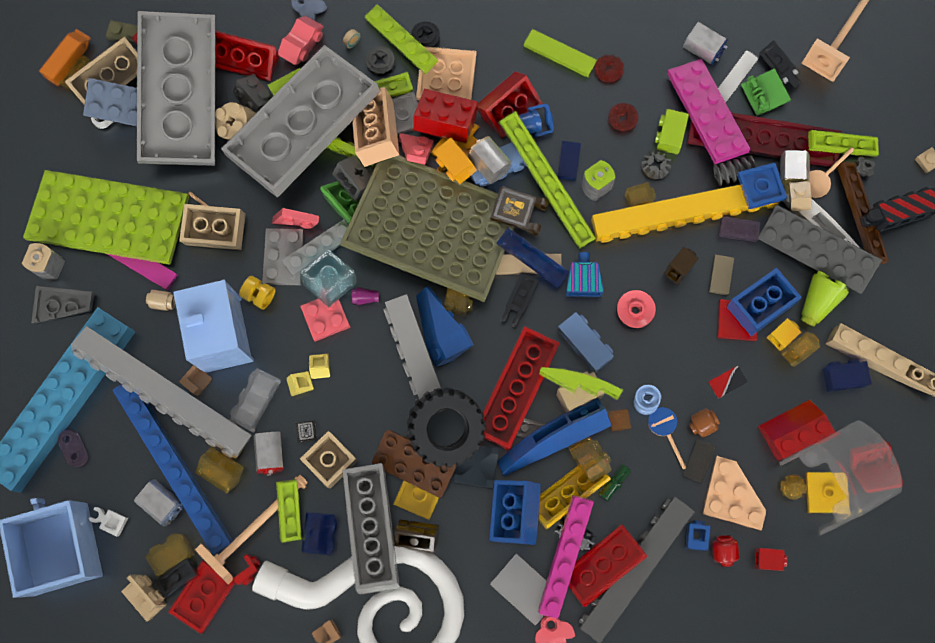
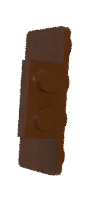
(403, 462)

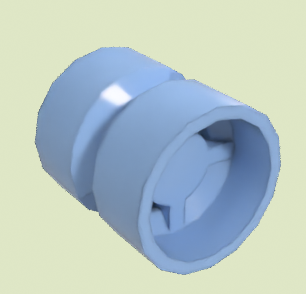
(647, 399)

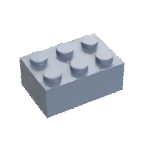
(111, 102)

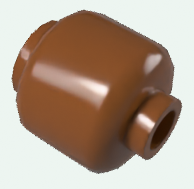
(704, 422)

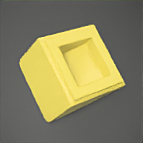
(319, 366)
(299, 383)

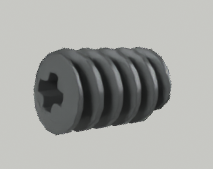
(730, 169)

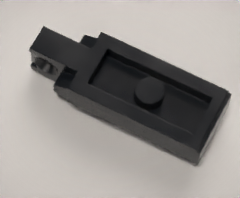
(778, 60)

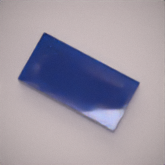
(569, 160)

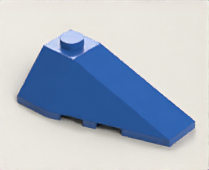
(442, 334)

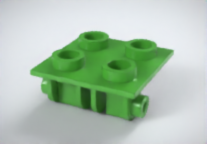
(765, 92)

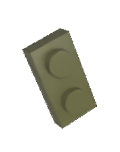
(118, 30)

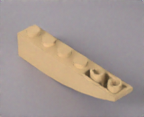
(881, 358)

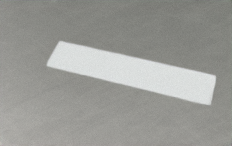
(737, 75)

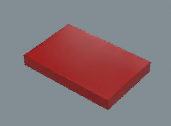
(201, 598)

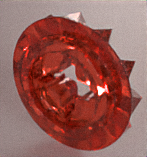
(609, 75)
(621, 109)

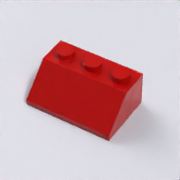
(510, 96)
(796, 429)

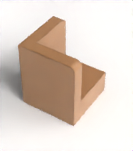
(195, 380)
(327, 633)

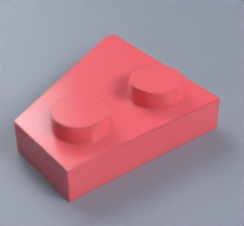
(416, 148)
(295, 218)

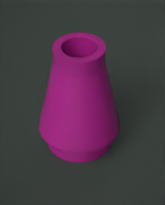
(362, 296)

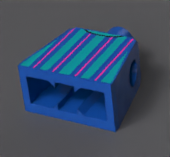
(584, 278)

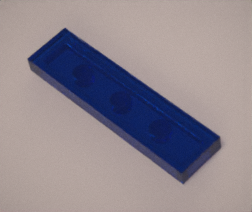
(532, 257)

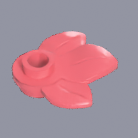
(557, 634)

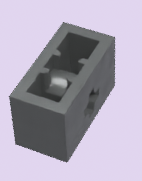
(352, 176)

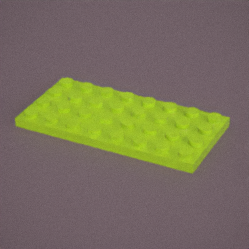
(106, 217)

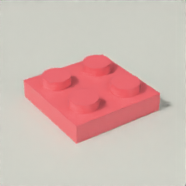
(323, 319)

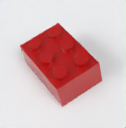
(445, 115)

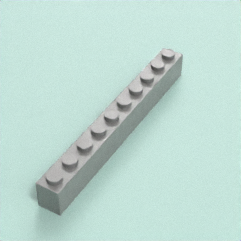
(160, 392)

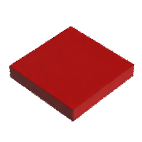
(729, 326)

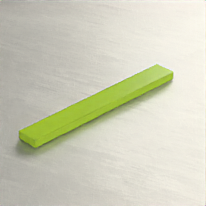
(547, 180)

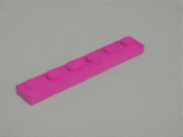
(565, 556)

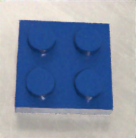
(762, 186)

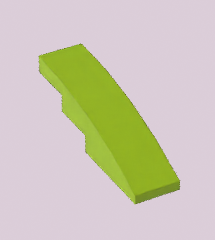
(572, 380)

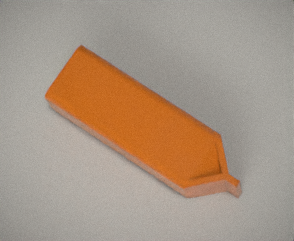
(65, 56)

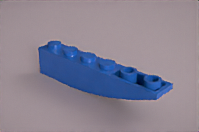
(556, 435)

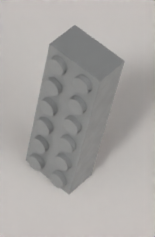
(411, 346)
(370, 529)

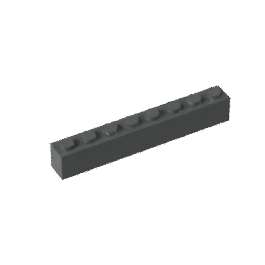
(655, 544)

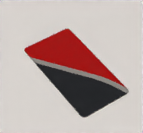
(727, 381)

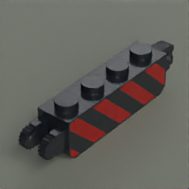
(901, 210)

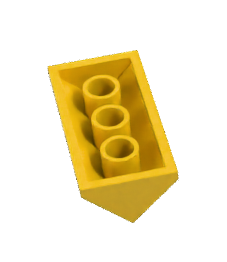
(557, 498)

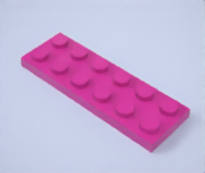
(708, 111)

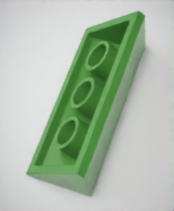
(340, 200)

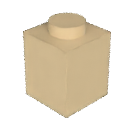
(800, 196)

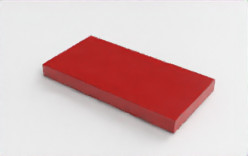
(605, 565)

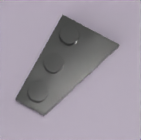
(59, 303)

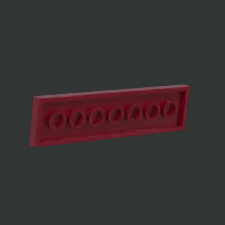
(773, 137)

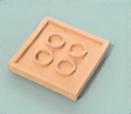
(451, 74)

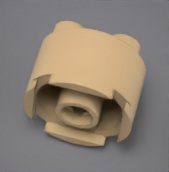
(231, 119)

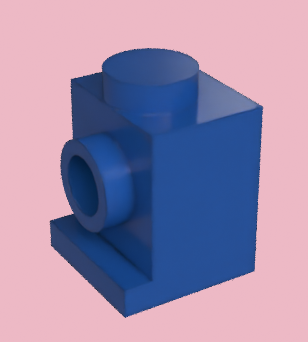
(703, 541)

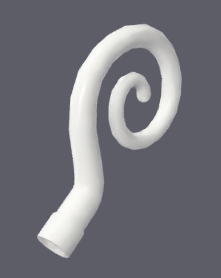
(279, 584)

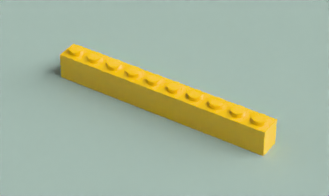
(671, 212)

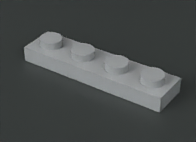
(314, 249)

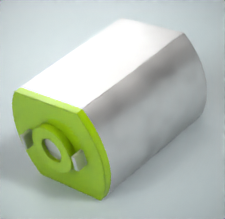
(598, 180)

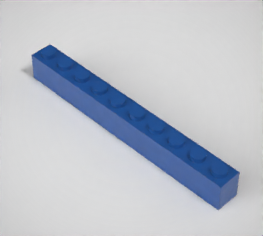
(175, 470)

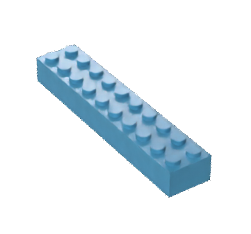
(54, 406)

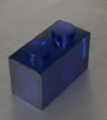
(846, 376)

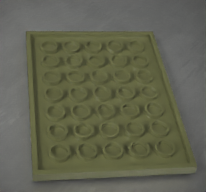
(428, 226)

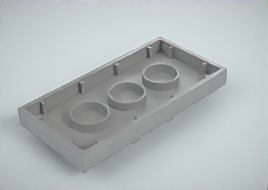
(176, 88)
(300, 120)

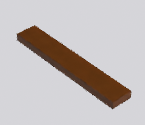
(860, 206)

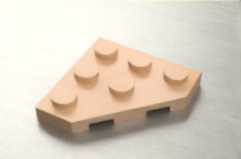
(732, 496)

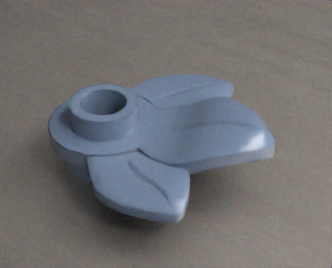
(309, 7)

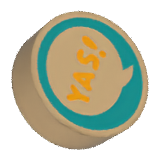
(351, 38)

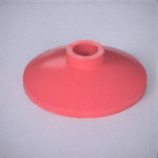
(639, 300)

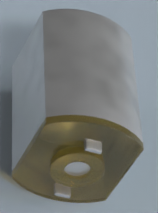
(794, 168)

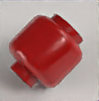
(725, 550)

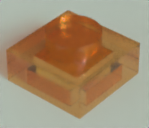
(619, 420)

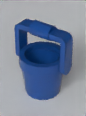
(533, 122)

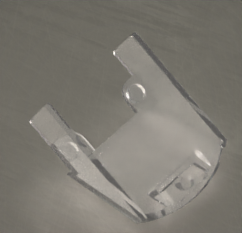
(860, 465)

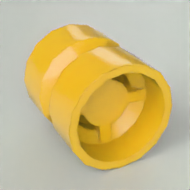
(257, 292)

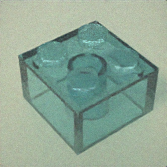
(328, 278)

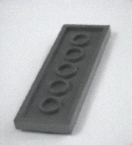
(820, 249)

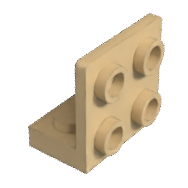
(144, 596)

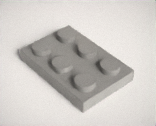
(279, 245)

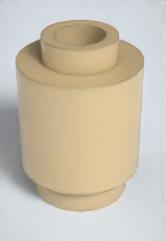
(160, 300)

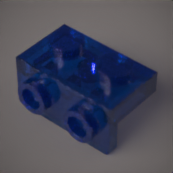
(318, 533)

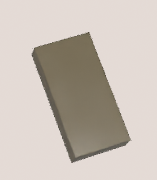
(721, 275)

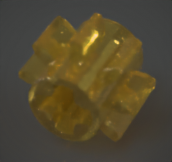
(793, 487)

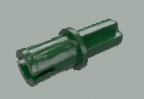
(615, 482)

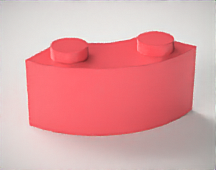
(300, 40)

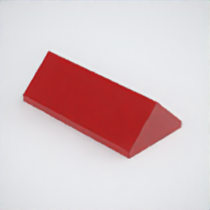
(245, 56)

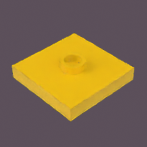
(822, 492)

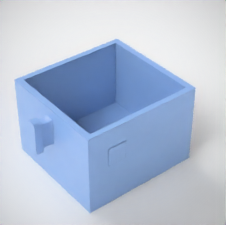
(212, 326)
(50, 548)

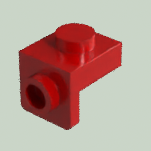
(248, 574)

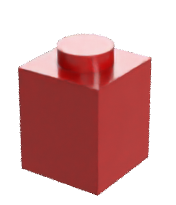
(770, 559)

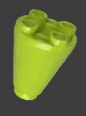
(822, 298)

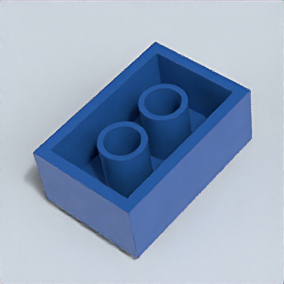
(764, 302)
(515, 512)

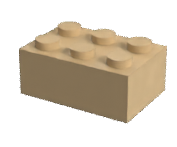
(212, 227)

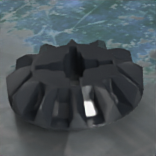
(429, 28)

